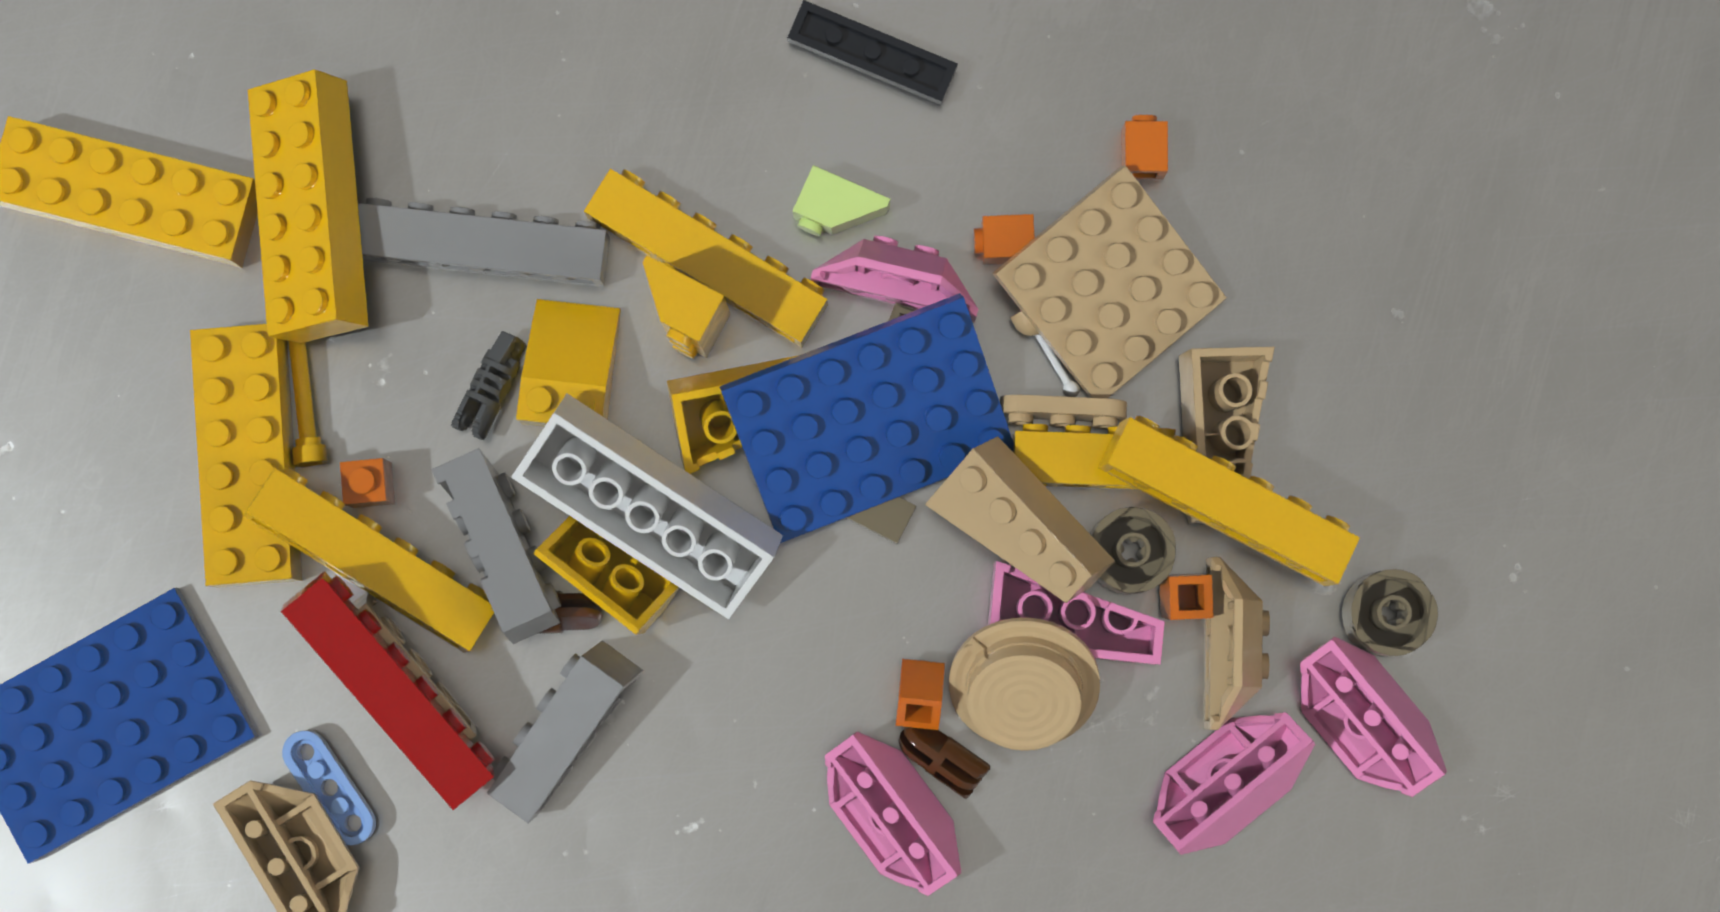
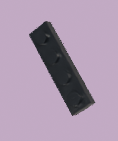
(872, 52)

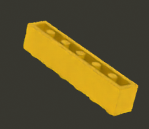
(699, 252)
(1229, 501)
(371, 560)

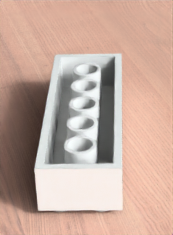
(648, 506)

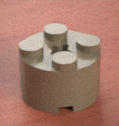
(1155, 552)
(1406, 595)

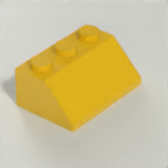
(687, 309)
(607, 575)

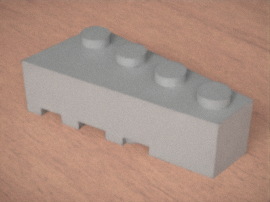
(499, 545)
(562, 729)

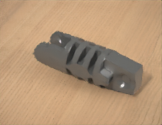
(489, 386)

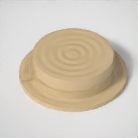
(1024, 683)

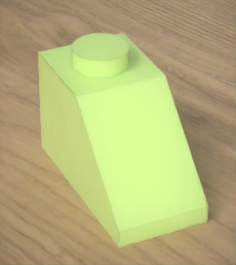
(835, 204)

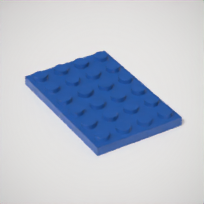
(866, 417)
(112, 724)

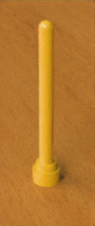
(308, 449)

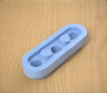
(312, 777)

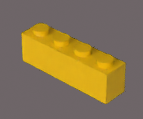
(1069, 456)

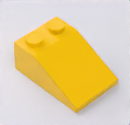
(569, 353)

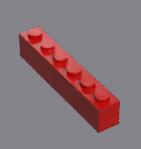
(389, 690)

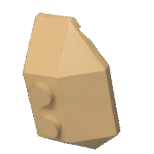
(1232, 645)
(290, 847)

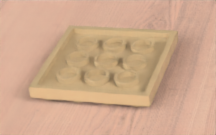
(1109, 285)

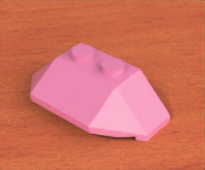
(893, 274)
(1368, 719)
(1230, 780)
(892, 813)

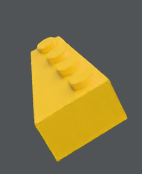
(702, 417)

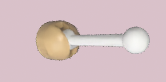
(1024, 326)

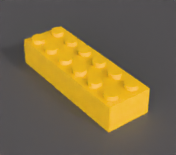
(126, 192)
(307, 207)
(241, 439)

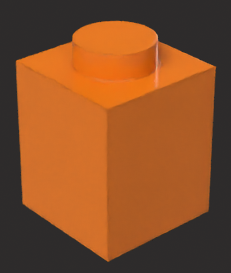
(1145, 147)
(1002, 236)
(367, 483)
(1186, 597)
(920, 694)

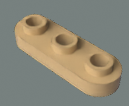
(1063, 410)

